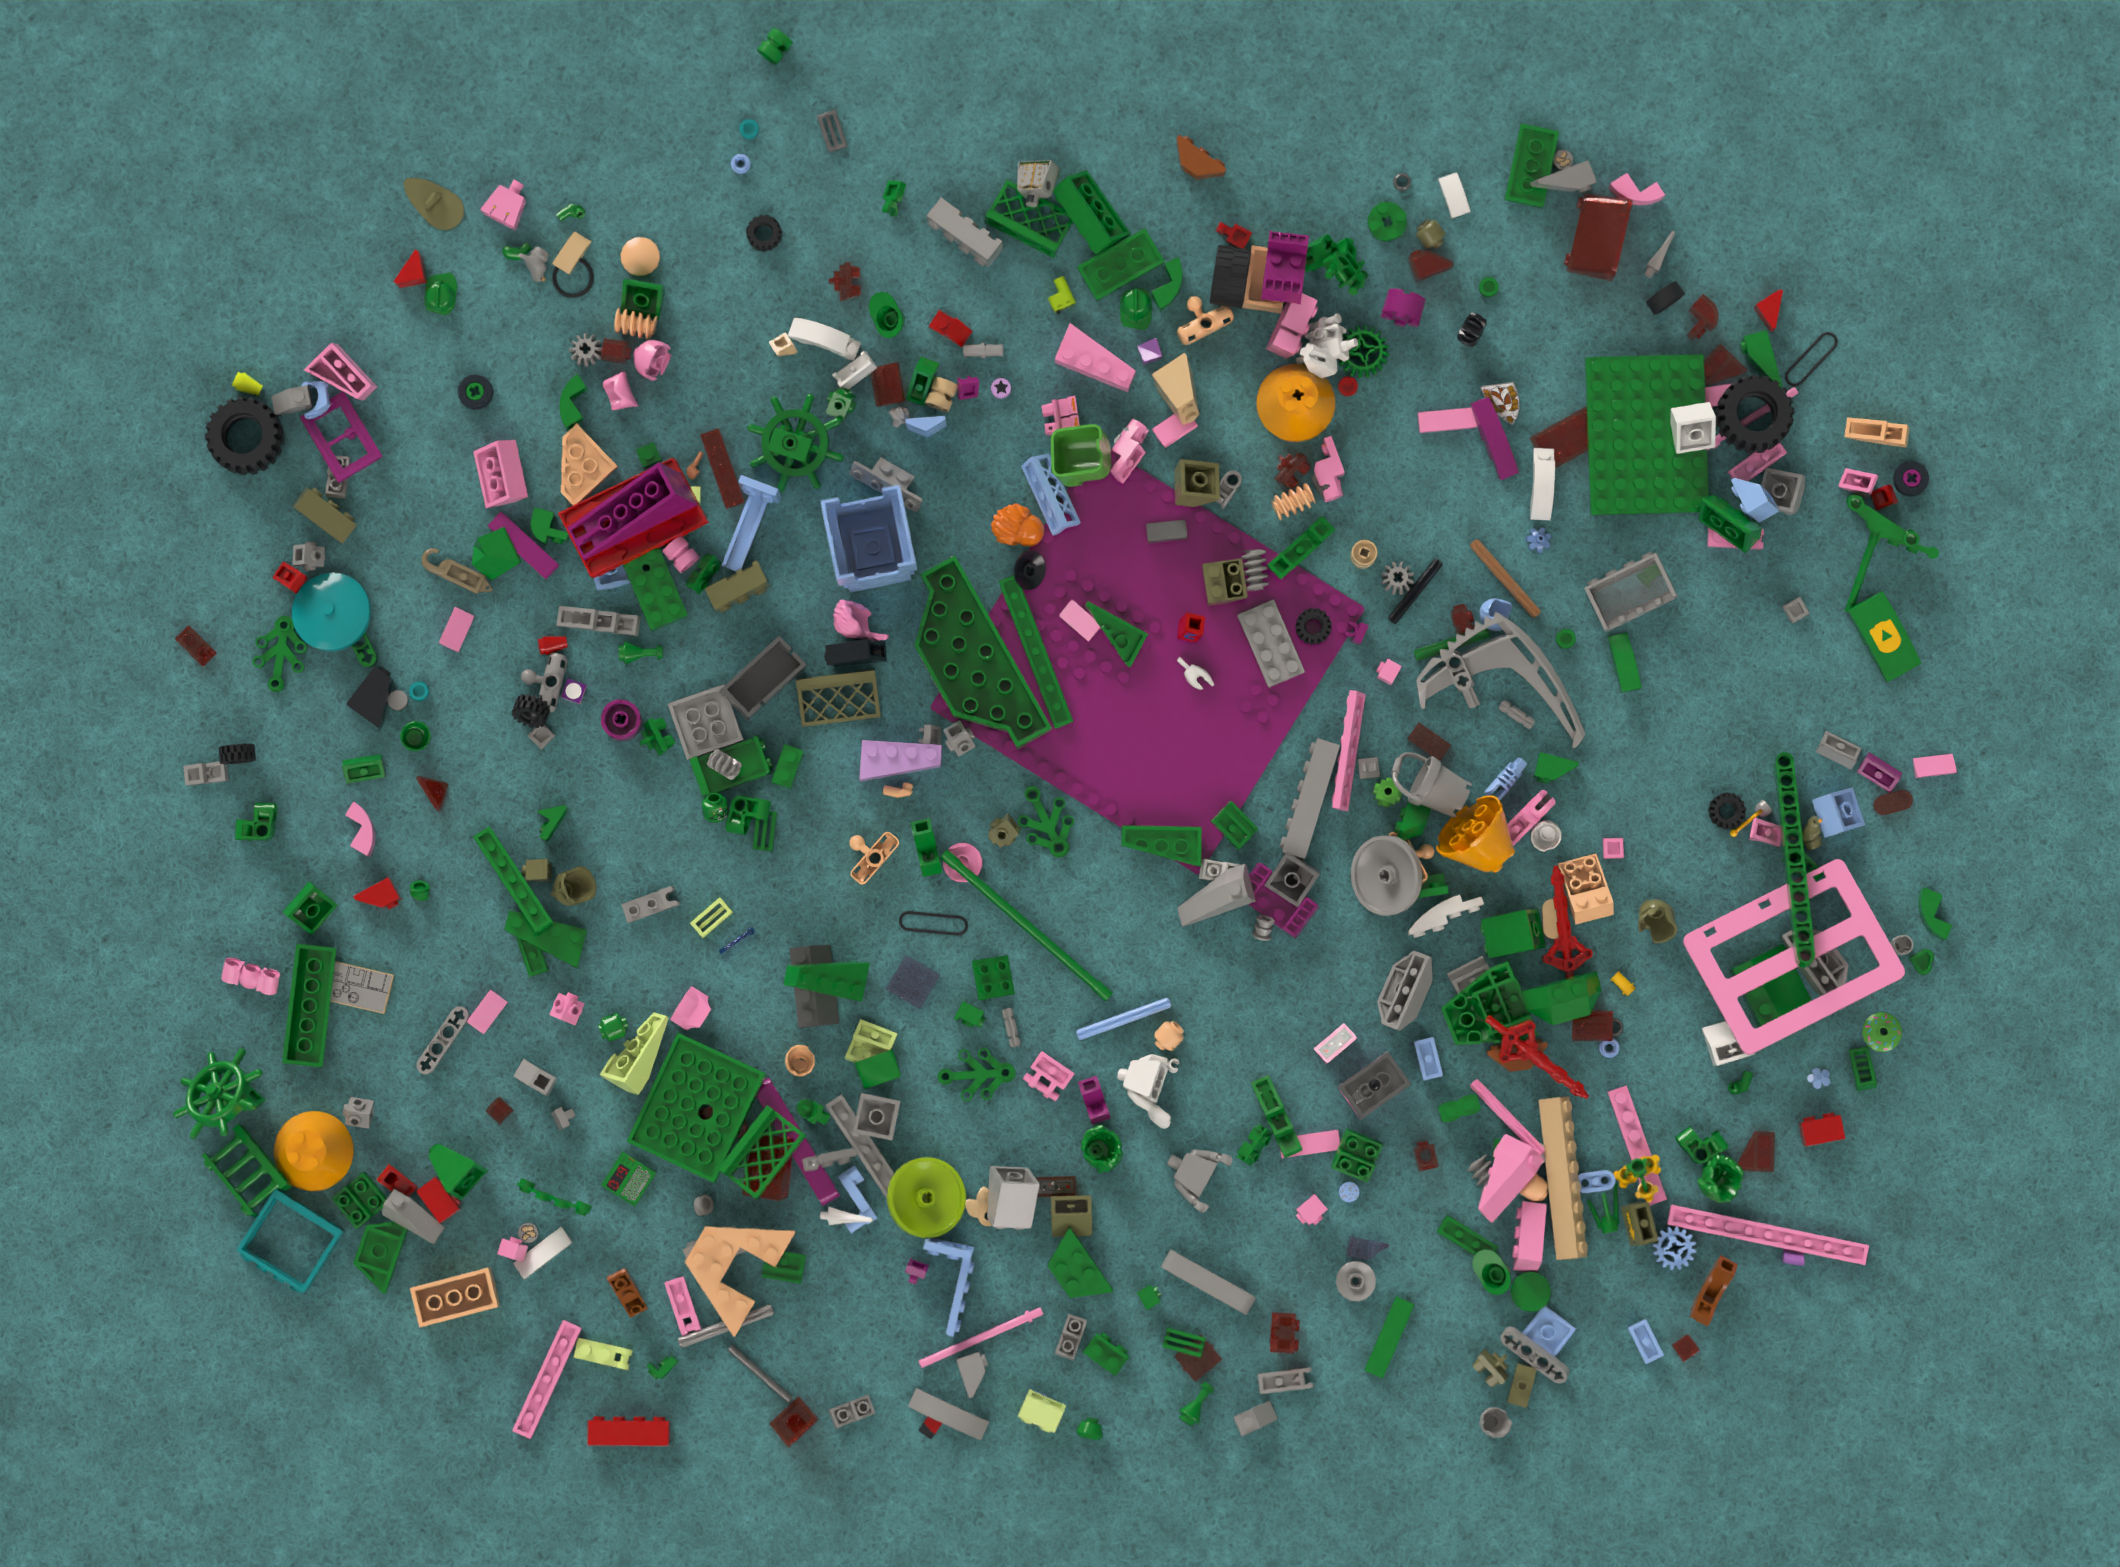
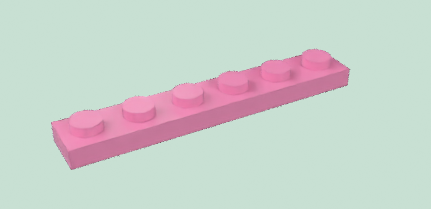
(1349, 748)
(1633, 1134)
(547, 1379)

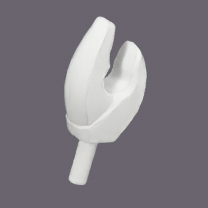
(1193, 672)

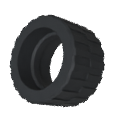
(1230, 276)

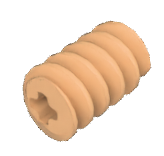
(635, 324)
(1293, 501)

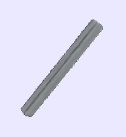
(721, 1327)

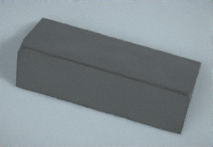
(1166, 531)

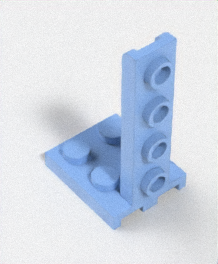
(758, 499)
(954, 1251)

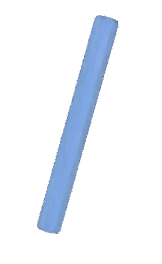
(1123, 1018)

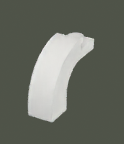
(825, 337)
(1543, 484)

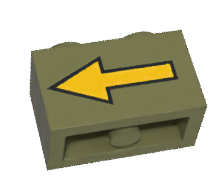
(1639, 1223)

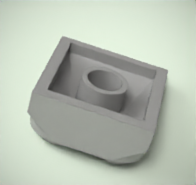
(1785, 489)
(876, 1116)

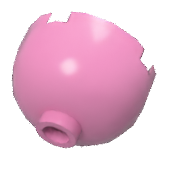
(651, 358)

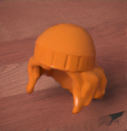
(1017, 526)

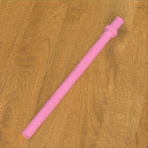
(1028, 1316)

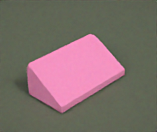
(1172, 430)
(1080, 620)
(456, 629)
(1934, 766)
(487, 1011)

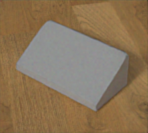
(1838, 750)

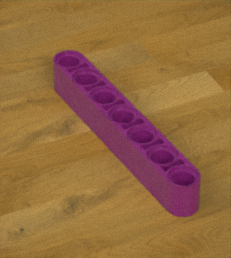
(818, 1179)

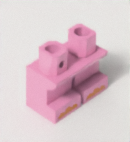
(1064, 414)

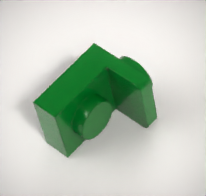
(666, 1366)

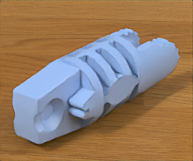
(1506, 778)

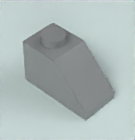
(292, 400)
(972, 1371)
(1255, 1418)

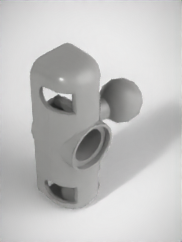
(552, 671)

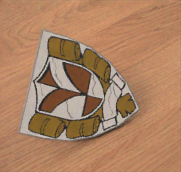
(1504, 399)

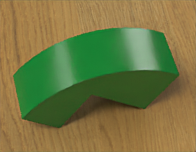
(1167, 293)
(568, 411)
(926, 847)
(1928, 905)

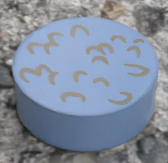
(1348, 1192)

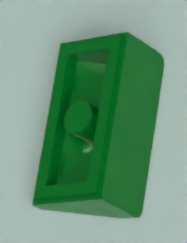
(363, 768)

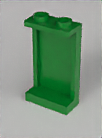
(750, 756)

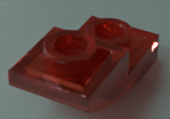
(195, 645)

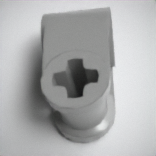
(1226, 490)

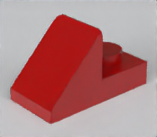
(950, 328)
(290, 577)
(393, 1179)

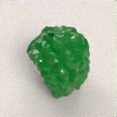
(1106, 1148)
(1721, 1179)

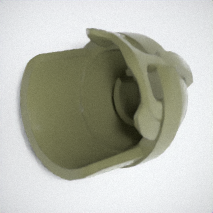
(574, 886)
(1659, 919)

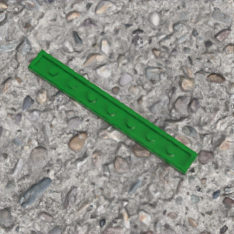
(1036, 652)

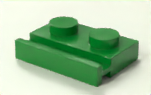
(1234, 825)
(788, 1269)

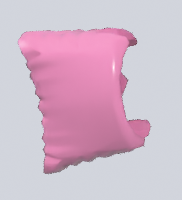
(619, 392)

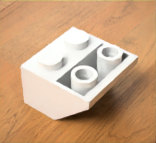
(1722, 1044)

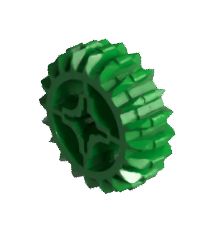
(1365, 368)

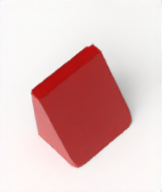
(1884, 497)

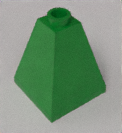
(455, 1170)

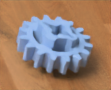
(1675, 1257)

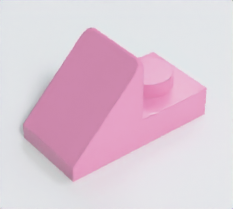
(1765, 832)

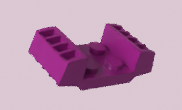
(1285, 267)
(1268, 903)

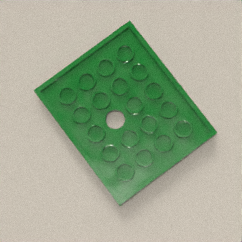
(670, 1116)

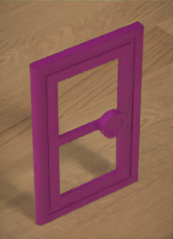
(350, 433)

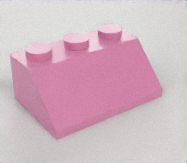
(500, 473)

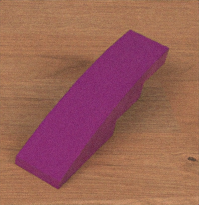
(1494, 438)
(525, 546)

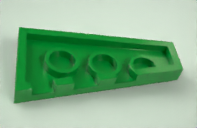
(558, 939)

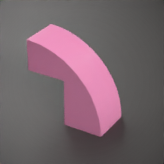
(1625, 188)
(365, 838)

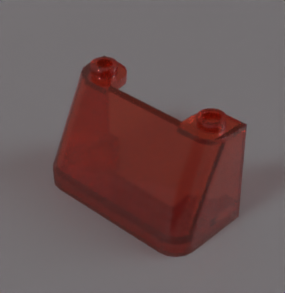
(1599, 236)

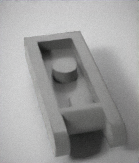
(1283, 1380)

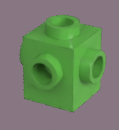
(1383, 799)

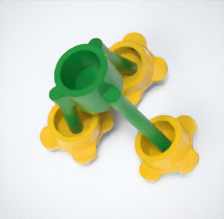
(1638, 1169)

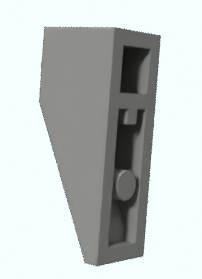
(1570, 179)
(411, 1216)

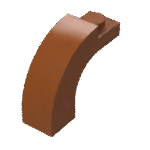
(1712, 1290)

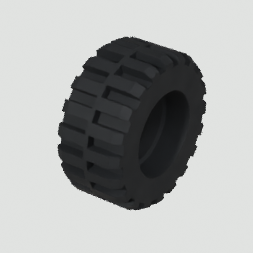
(1775, 399)
(260, 456)

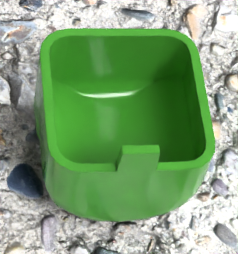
(1080, 454)

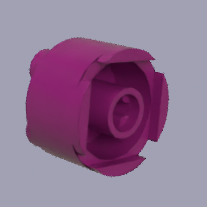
(1403, 307)
(627, 710)

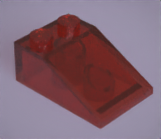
(779, 1186)

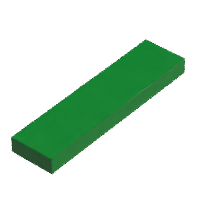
(1389, 1337)

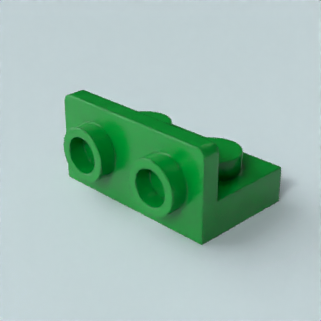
(1433, 886)
(1106, 1354)

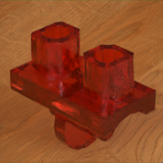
(842, 281)
(1288, 468)

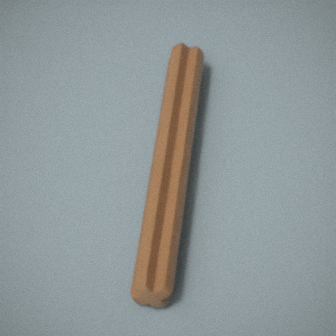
(1505, 578)

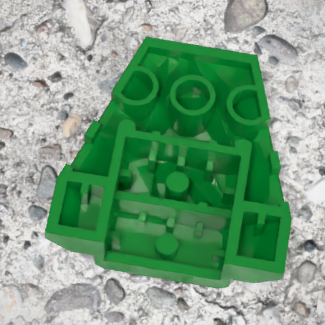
(1493, 994)

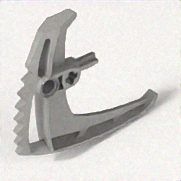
(1493, 654)

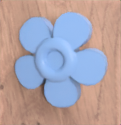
(1818, 1077)

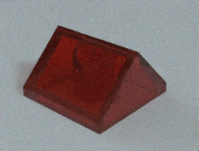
(794, 1421)

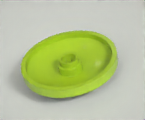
(926, 1197)

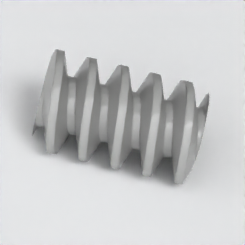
(1255, 569)
(1481, 1171)

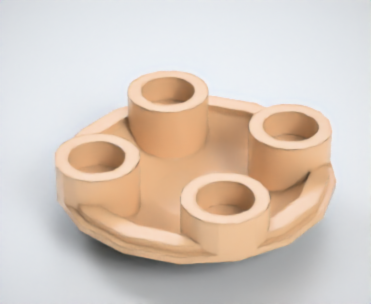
(640, 256)

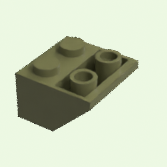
(1224, 581)
(1073, 1213)

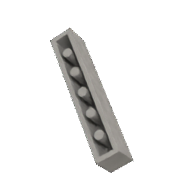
(1310, 800)

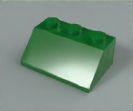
(1729, 523)

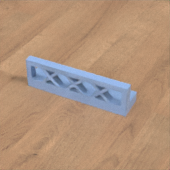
(1046, 494)

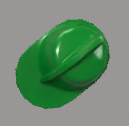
(440, 293)
(1136, 309)
(886, 314)
(1492, 1271)

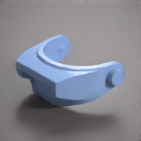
(323, 399)

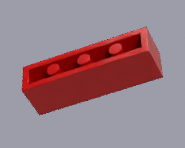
(629, 1432)

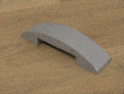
(948, 1414)

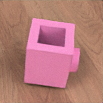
(1311, 1211)

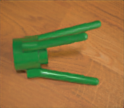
(1608, 1222)

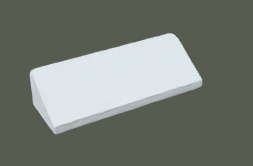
(543, 1252)

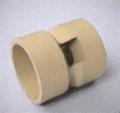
(941, 395)
(1363, 554)

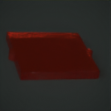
(1196, 1366)

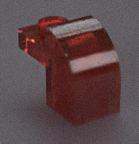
(1706, 313)

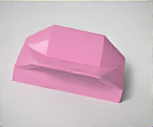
(691, 1010)

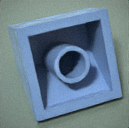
(1838, 812)

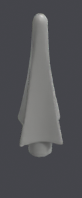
(1655, 263)

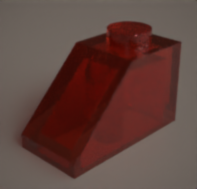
(1427, 264)

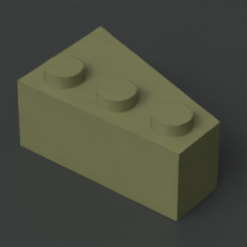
(324, 514)

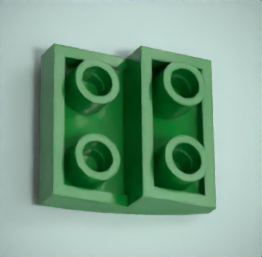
(1356, 1155)
(360, 1200)

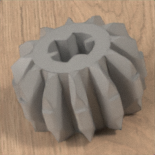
(579, 354)
(1390, 576)
(724, 764)

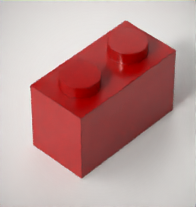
(1821, 1130)
(439, 1200)

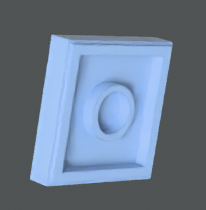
(1549, 1330)

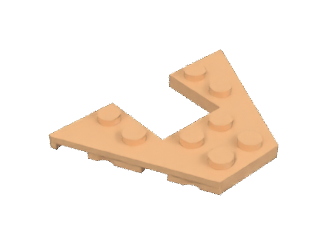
(713, 1256)

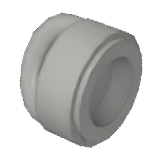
(703, 1205)

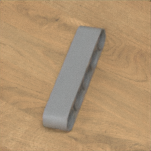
(1208, 1282)

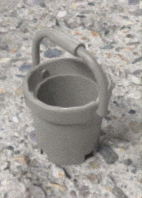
(1434, 785)

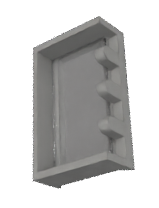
(1630, 591)

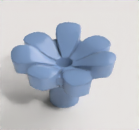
(1535, 542)

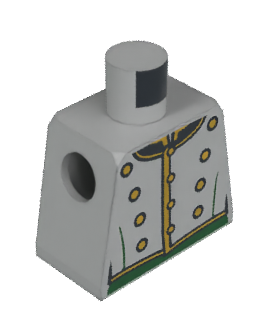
(1036, 180)

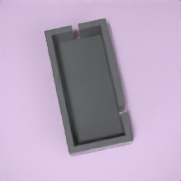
(763, 678)

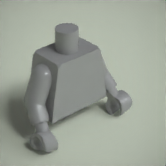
(1195, 1172)

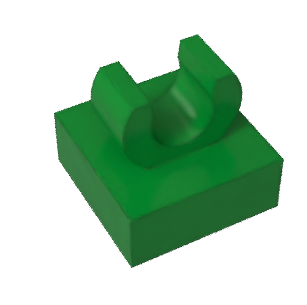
(255, 1097)

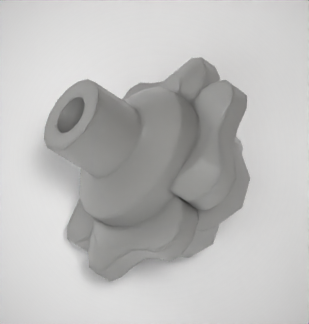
(899, 415)

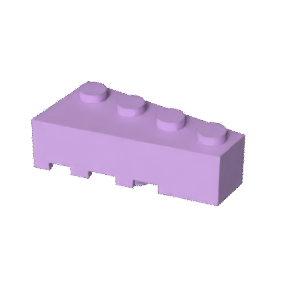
(887, 759)

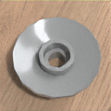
(1366, 1281)

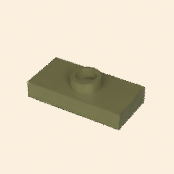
(1521, 1385)

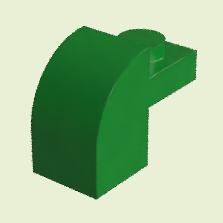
(542, 527)

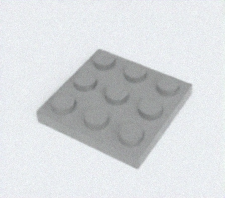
(705, 722)

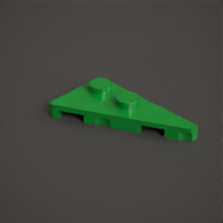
(1123, 636)

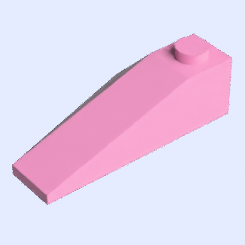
(1511, 1171)

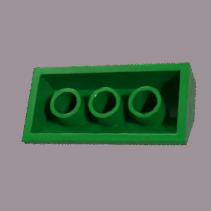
(1090, 211)

